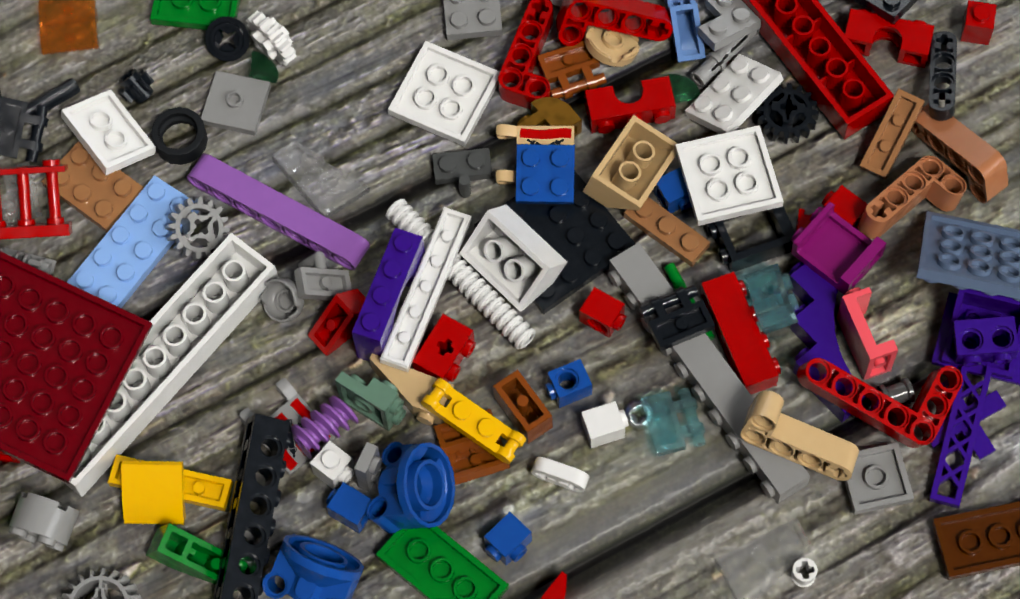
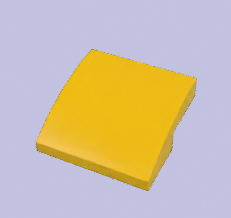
(153, 492)

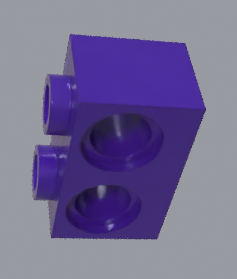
(983, 332)

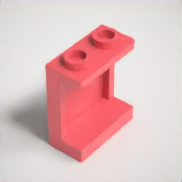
(869, 357)

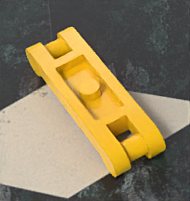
(473, 421)

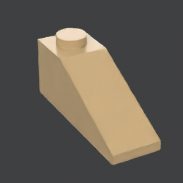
(411, 388)

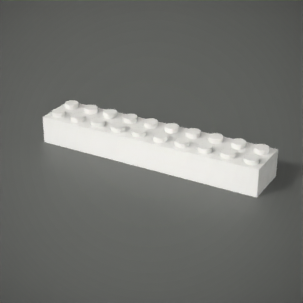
(176, 347)

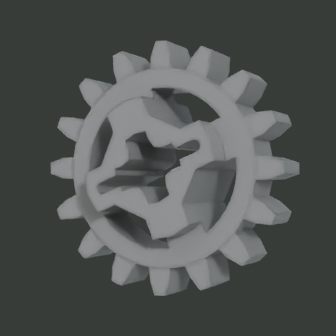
(189, 221)

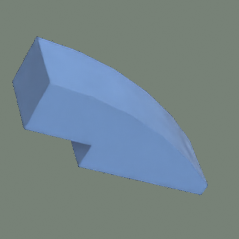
(685, 25)

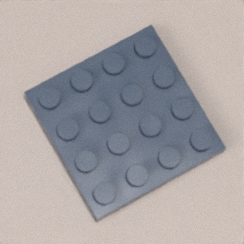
(970, 255)

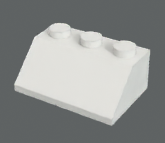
(512, 256)

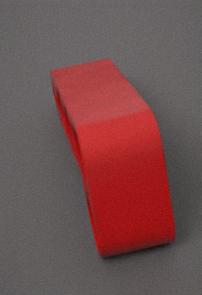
(651, 20)
(528, 50)

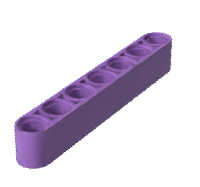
(278, 211)

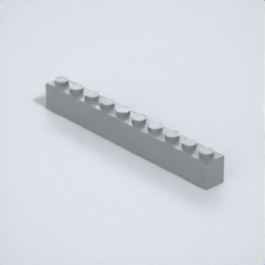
(708, 374)

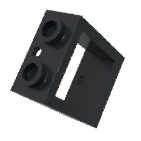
(758, 254)

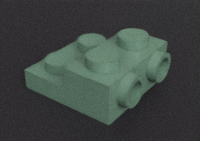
(376, 401)

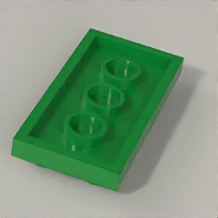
(439, 566)

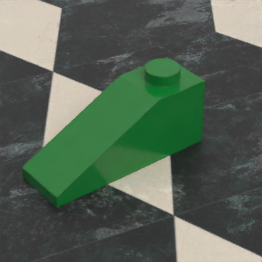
(187, 553)

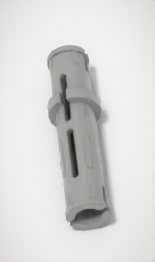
(717, 60)

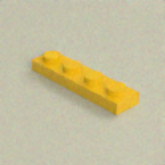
(199, 487)

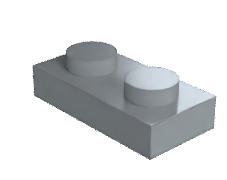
(368, 467)

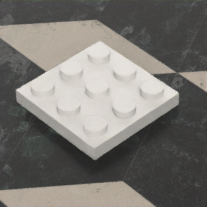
(444, 93)
(729, 175)

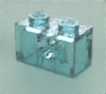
(772, 299)

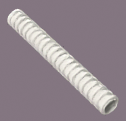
(467, 280)

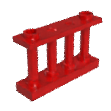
(26, 224)

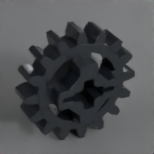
(800, 110)

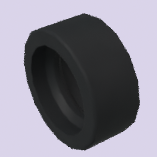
(177, 116)

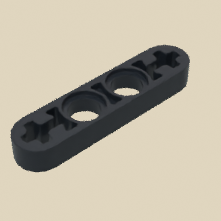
(942, 75)

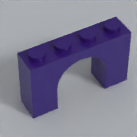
(380, 306)

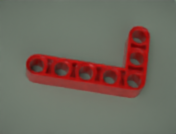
(882, 404)

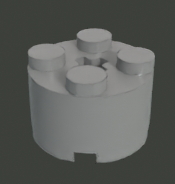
(43, 520)

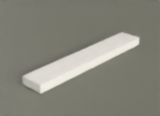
(425, 289)

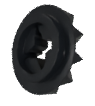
(227, 51)

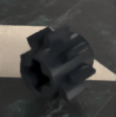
(136, 86)

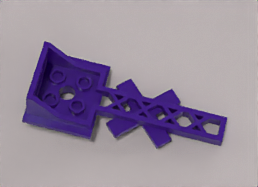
(964, 418)

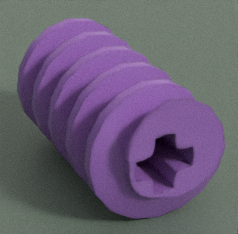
(322, 425)

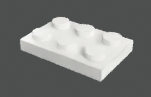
(734, 95)
(108, 132)

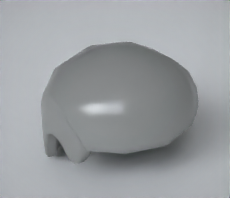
(281, 300)

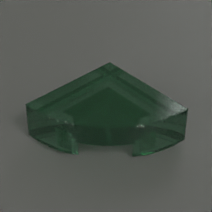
(262, 68)
(683, 88)

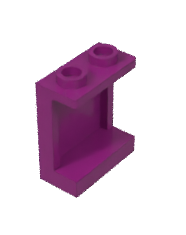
(836, 249)

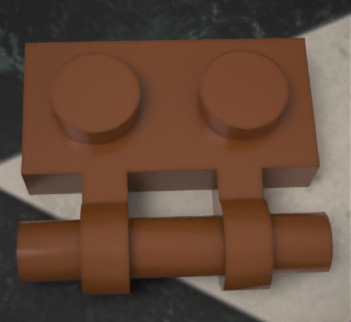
(568, 62)

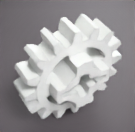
(271, 38)

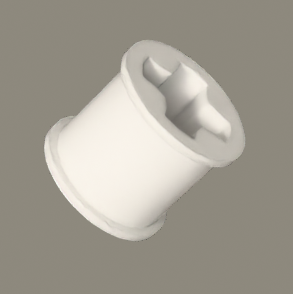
(797, 577)

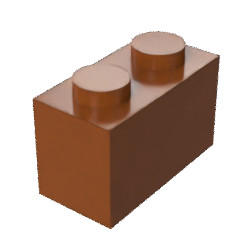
(522, 406)

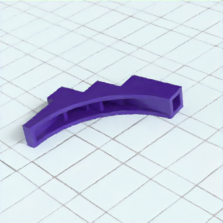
(817, 327)

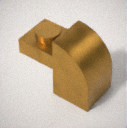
(552, 112)

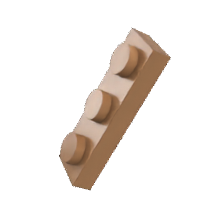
(892, 133)
(669, 231)

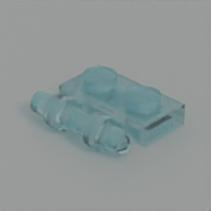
(664, 424)

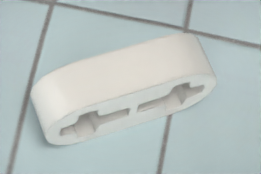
(560, 474)

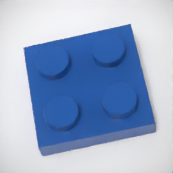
(545, 174)

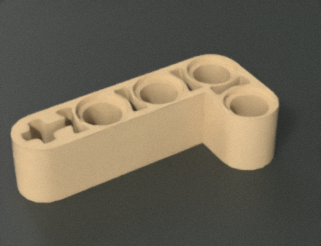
(796, 440)

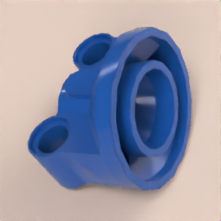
(413, 488)
(313, 570)

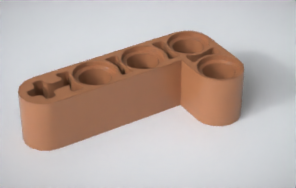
(966, 151)
(925, 179)

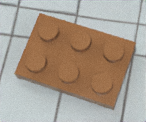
(92, 192)

